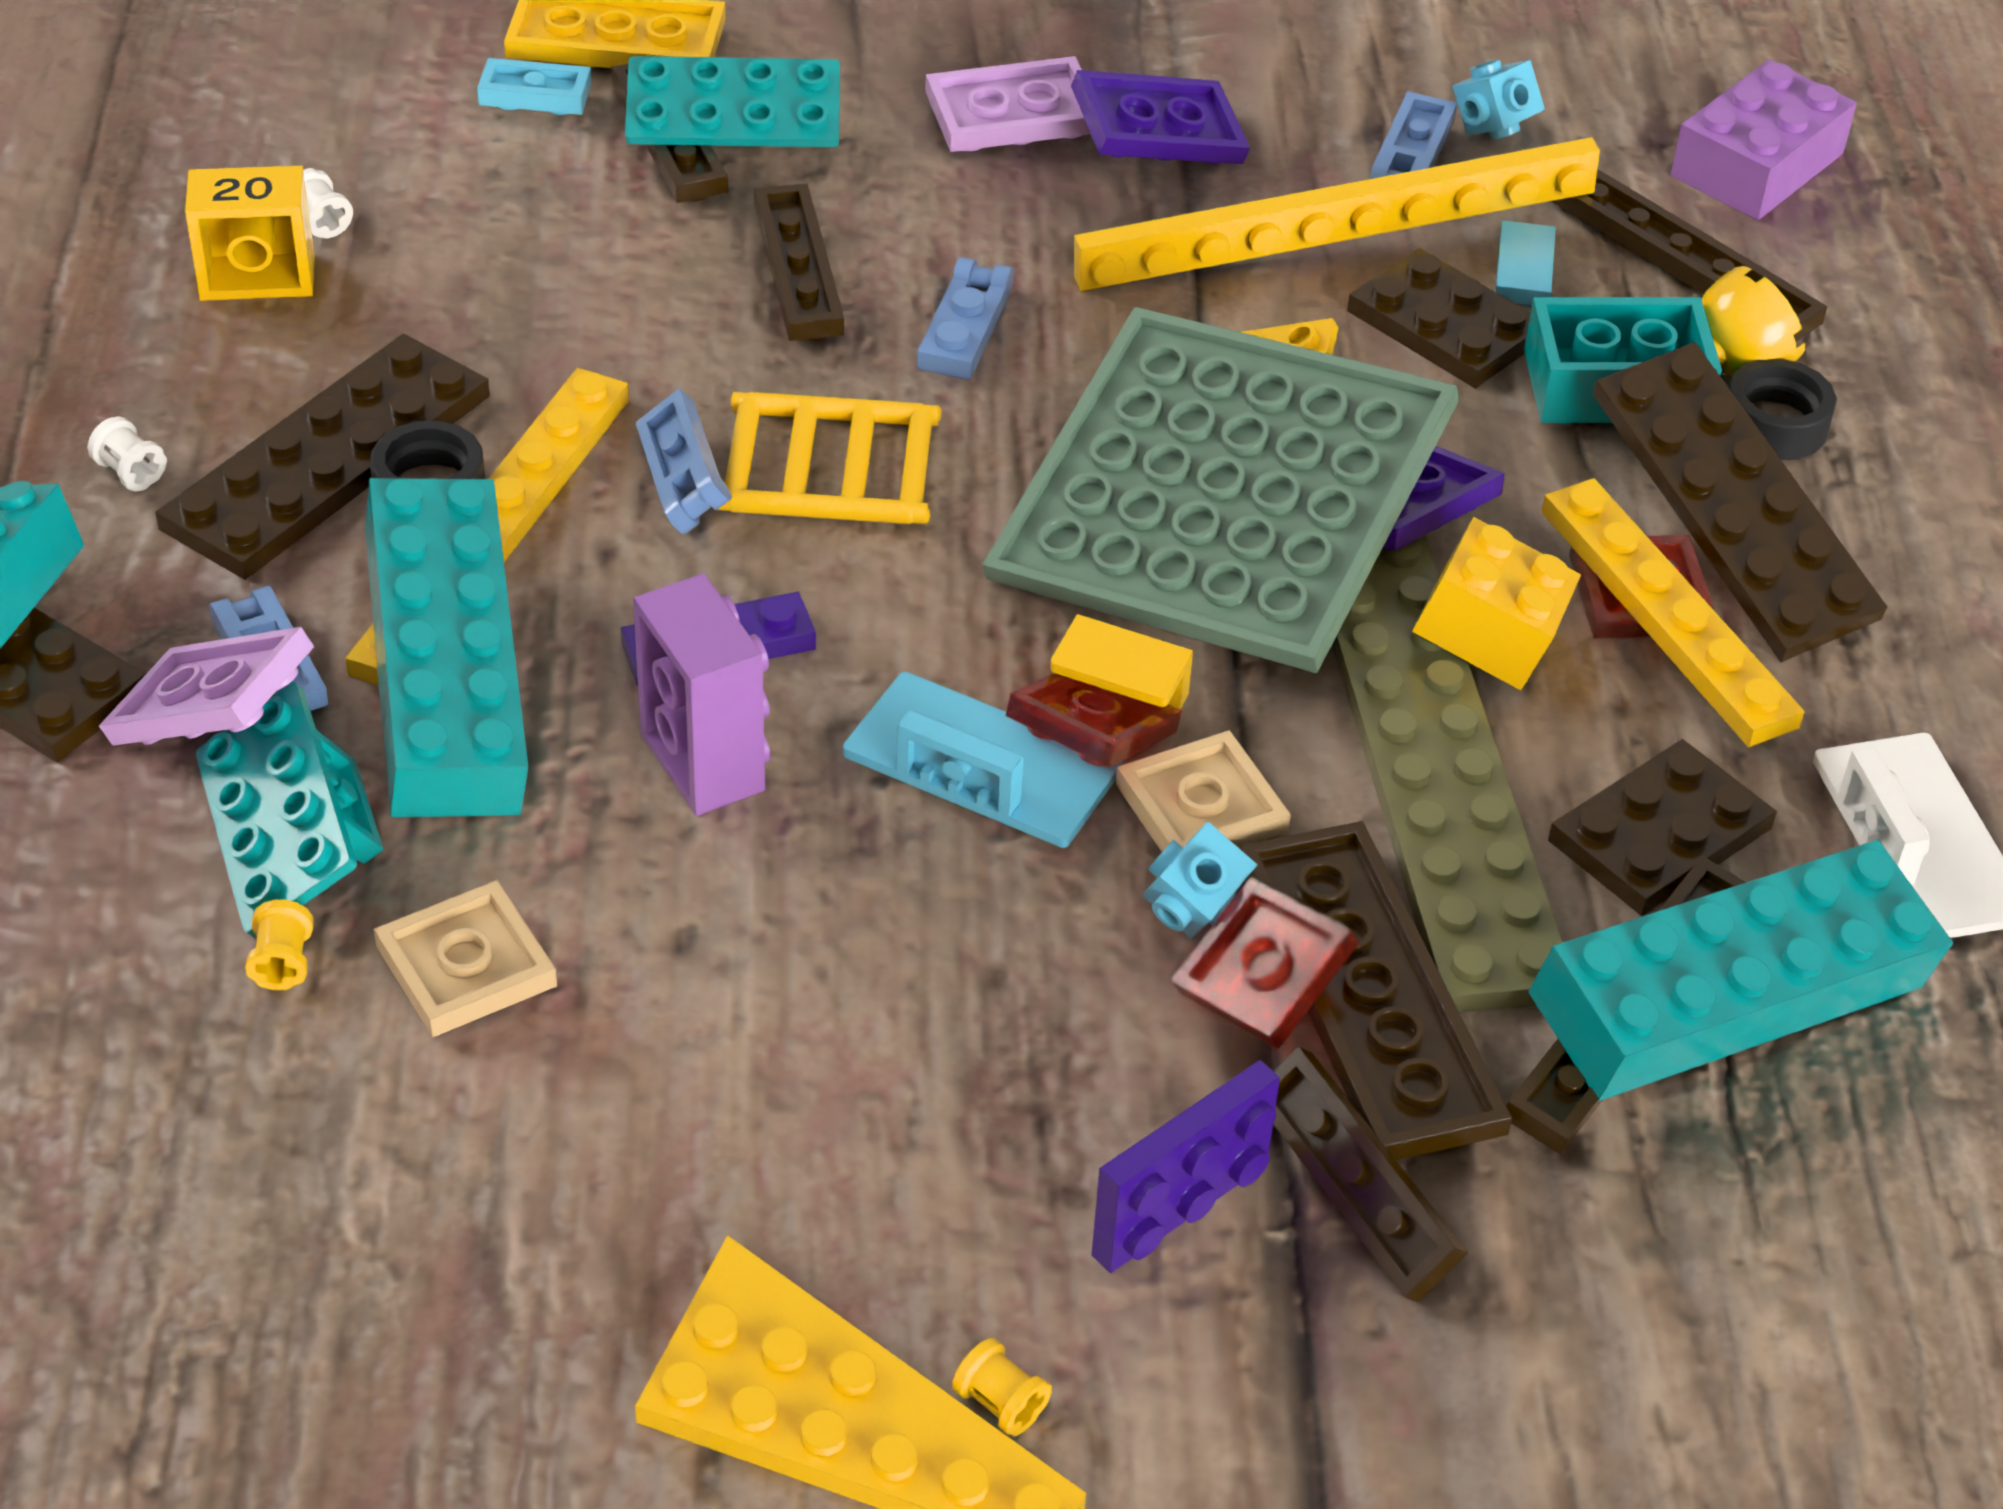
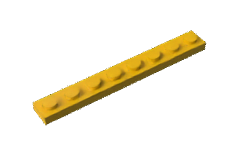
(534, 471)

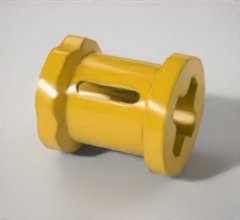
(280, 934)
(1001, 1387)

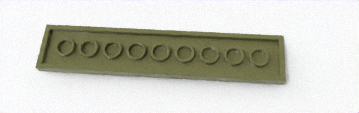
(1443, 792)

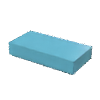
(1525, 261)

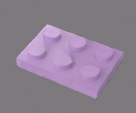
(1006, 104)
(208, 687)

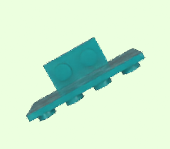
(733, 101)
(285, 806)

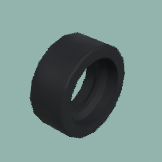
(1792, 385)
(428, 444)

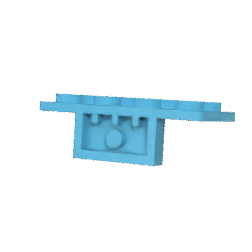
(978, 759)

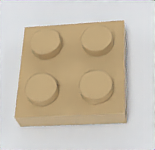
(1199, 784)
(465, 958)

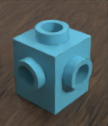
(1498, 98)
(1196, 880)

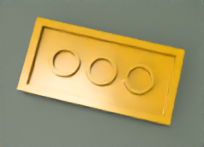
(613, 30)

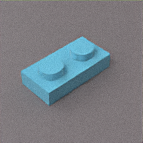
(534, 86)

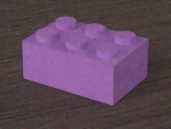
(1763, 139)
(701, 693)

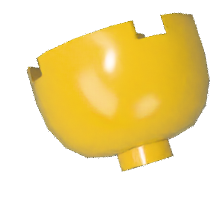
(1750, 321)

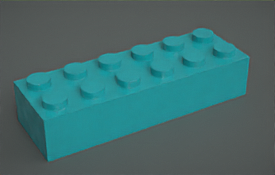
(444, 649)
(1738, 968)

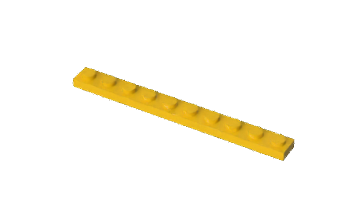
(1334, 214)

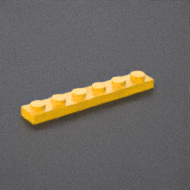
(1673, 613)

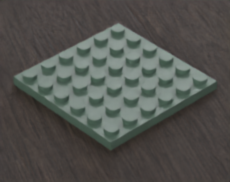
(1223, 487)

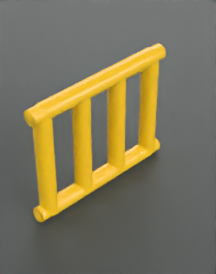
(851, 503)

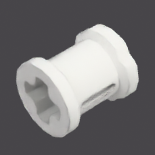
(328, 211)
(127, 453)

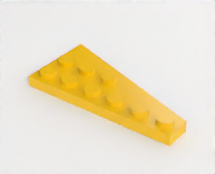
(816, 1399)

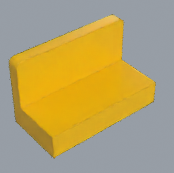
(1124, 662)

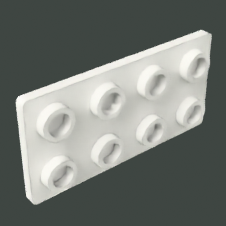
(1926, 823)

